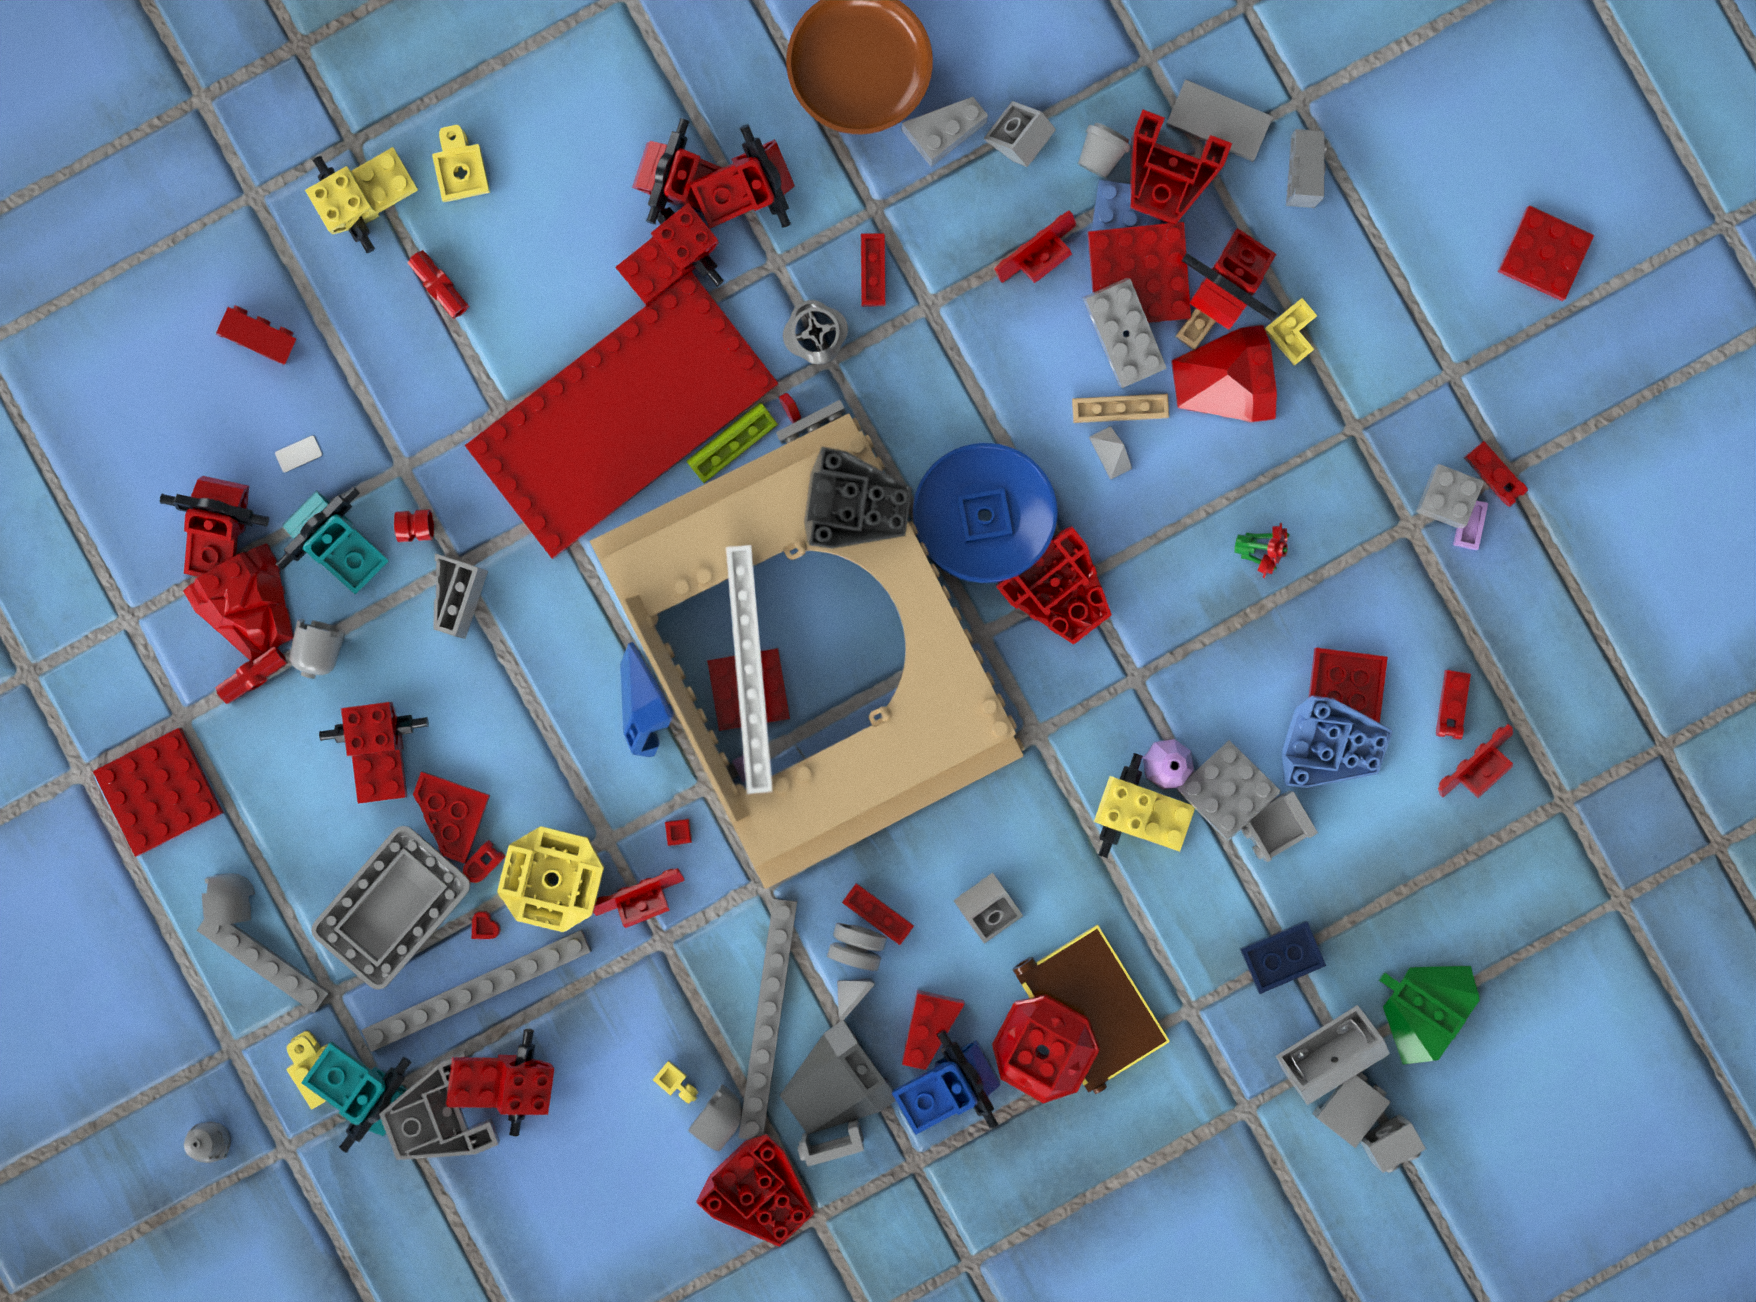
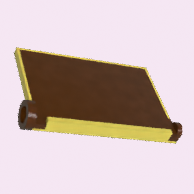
(1095, 983)

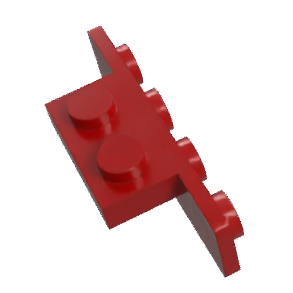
(1041, 252)
(1482, 768)
(641, 900)

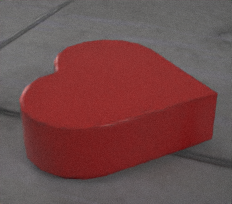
(790, 407)
(484, 927)

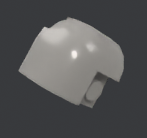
(226, 899)
(718, 1119)

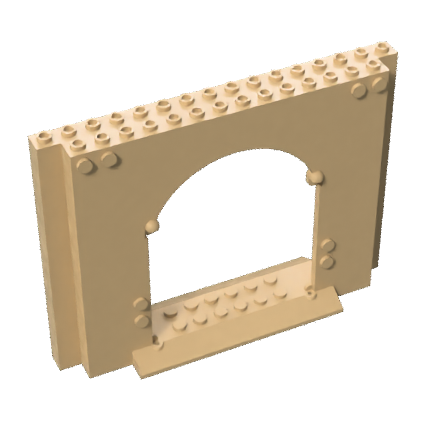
(932, 735)

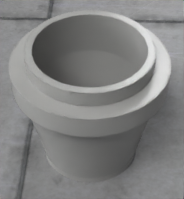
(1102, 149)

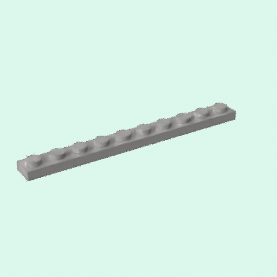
(476, 990)
(768, 1018)

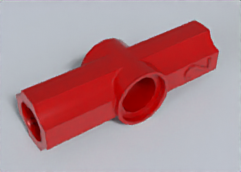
(438, 284)
(251, 675)

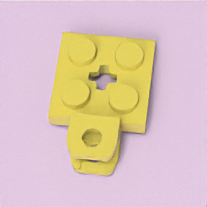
(455, 155)
(303, 1060)

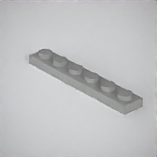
(267, 964)

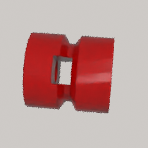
(416, 525)

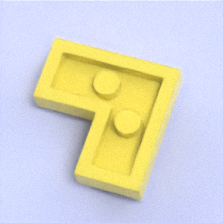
(1286, 331)

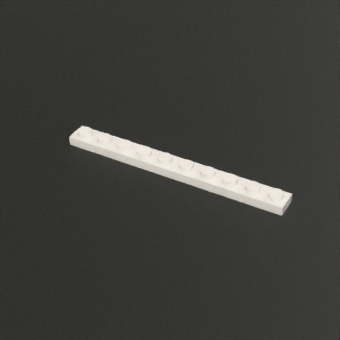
(749, 669)

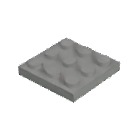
(1228, 790)

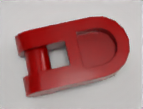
(478, 869)

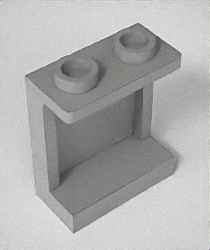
(1279, 826)
(1353, 1109)
(832, 1149)

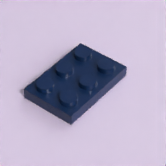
(1282, 957)

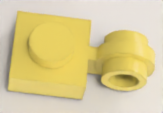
(670, 1079)

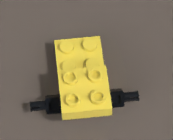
(355, 197)
(1140, 812)

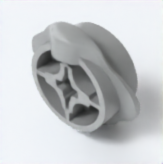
(838, 324)

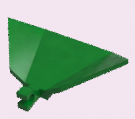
(1429, 1009)

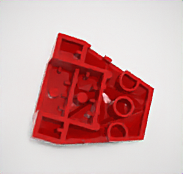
(1061, 589)
(244, 601)

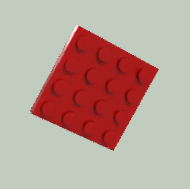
(1151, 260)
(158, 792)

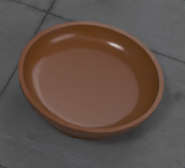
(859, 64)

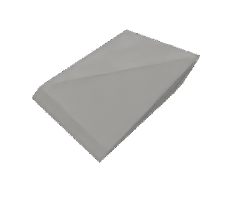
(1111, 452)
(851, 993)

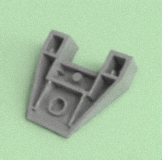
(426, 1128)

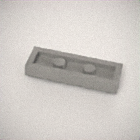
(811, 422)

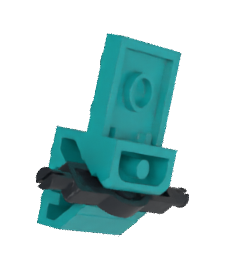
(332, 540)
(355, 1090)

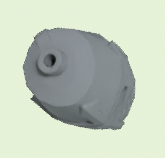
(207, 1142)

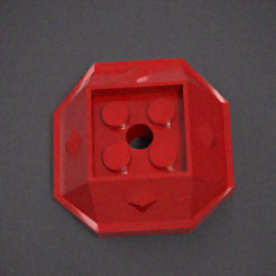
(1059, 1028)

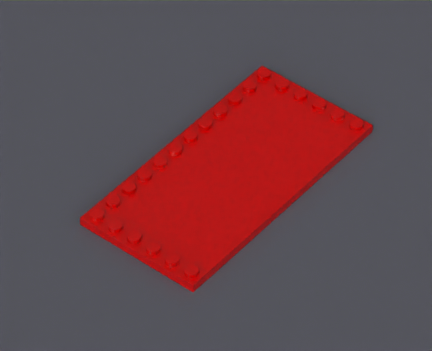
(621, 415)

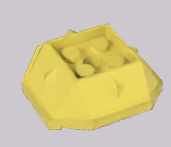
(526, 885)

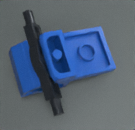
(953, 1086)

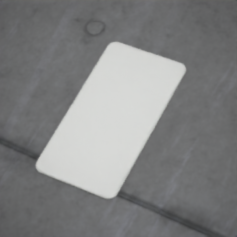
(298, 454)

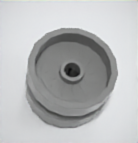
(857, 946)

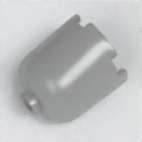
(315, 648)

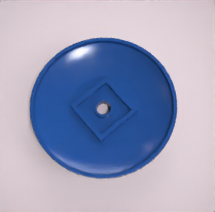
(990, 480)

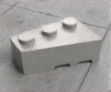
(944, 129)
(1306, 168)
(456, 595)

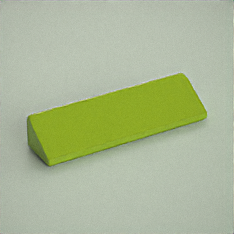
(732, 442)

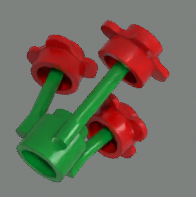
(1275, 548)

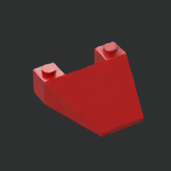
(1166, 180)

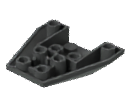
(853, 502)
(836, 1083)

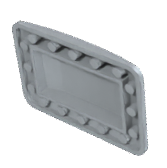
(391, 907)

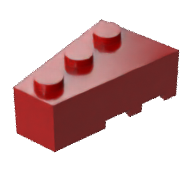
(256, 334)
(929, 1016)

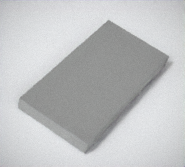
(1208, 113)

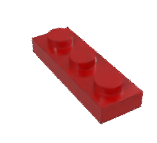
(872, 269)
(878, 914)

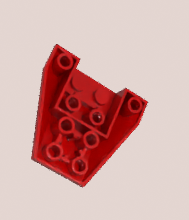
(757, 1192)

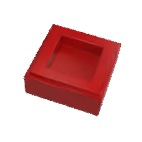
(678, 832)

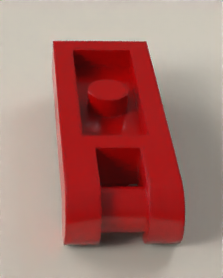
(1495, 473)
(1453, 704)

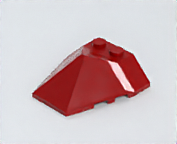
(1229, 377)

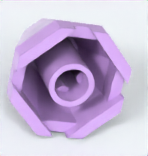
(1158, 761)

